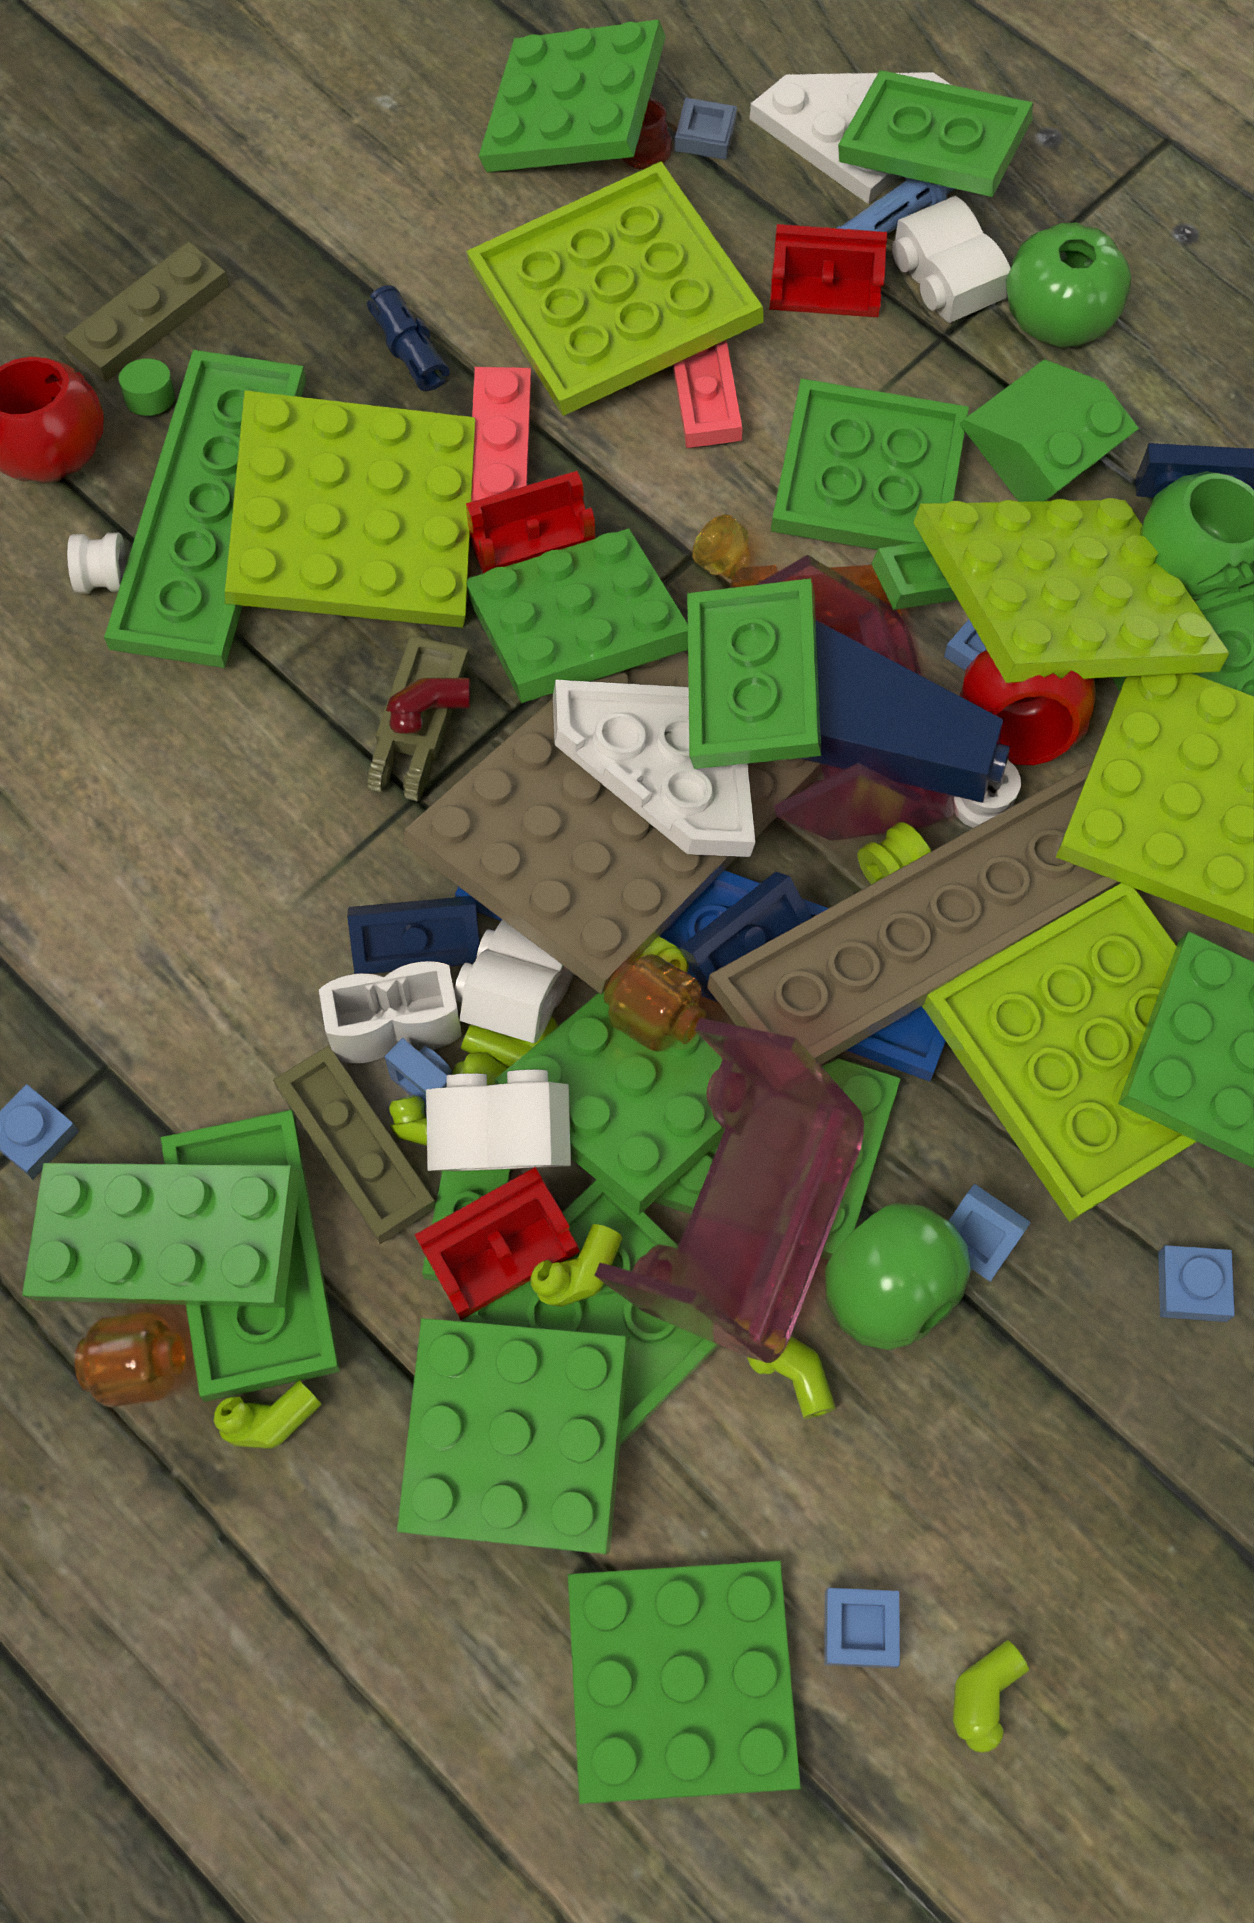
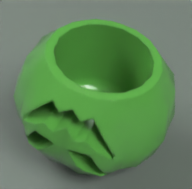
(1068, 284)
(1204, 533)
(897, 1276)

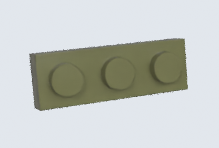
(146, 311)
(354, 1144)

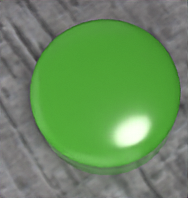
(147, 387)

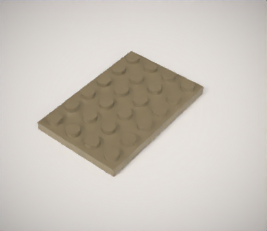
(567, 854)

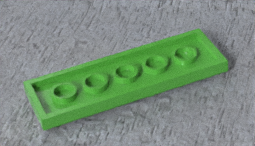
(179, 559)

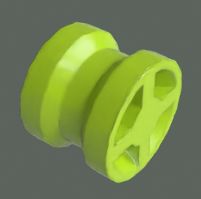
(899, 849)

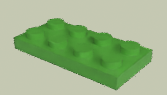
(163, 1234)
(260, 1346)

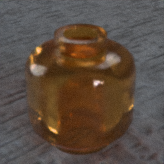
(654, 1002)
(129, 1359)

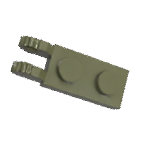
(420, 660)

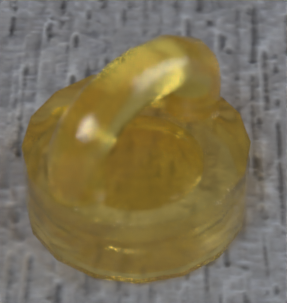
(722, 546)

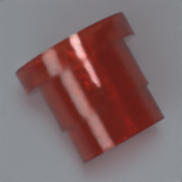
(654, 139)

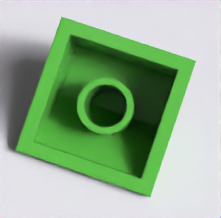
(1048, 429)

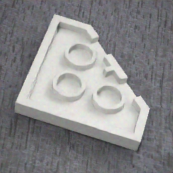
(812, 116)
(639, 750)

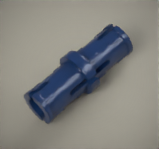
(407, 338)

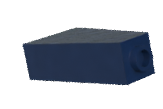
(902, 723)

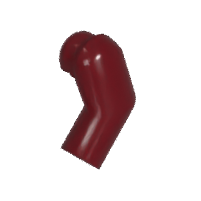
(425, 695)

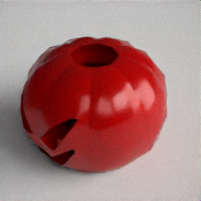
(46, 420)
(1038, 715)

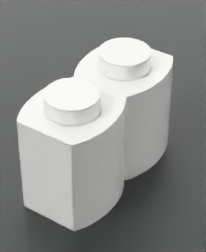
(951, 259)
(511, 985)
(373, 1013)
(498, 1124)

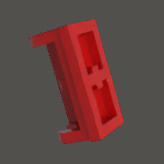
(828, 270)
(529, 521)
(496, 1242)

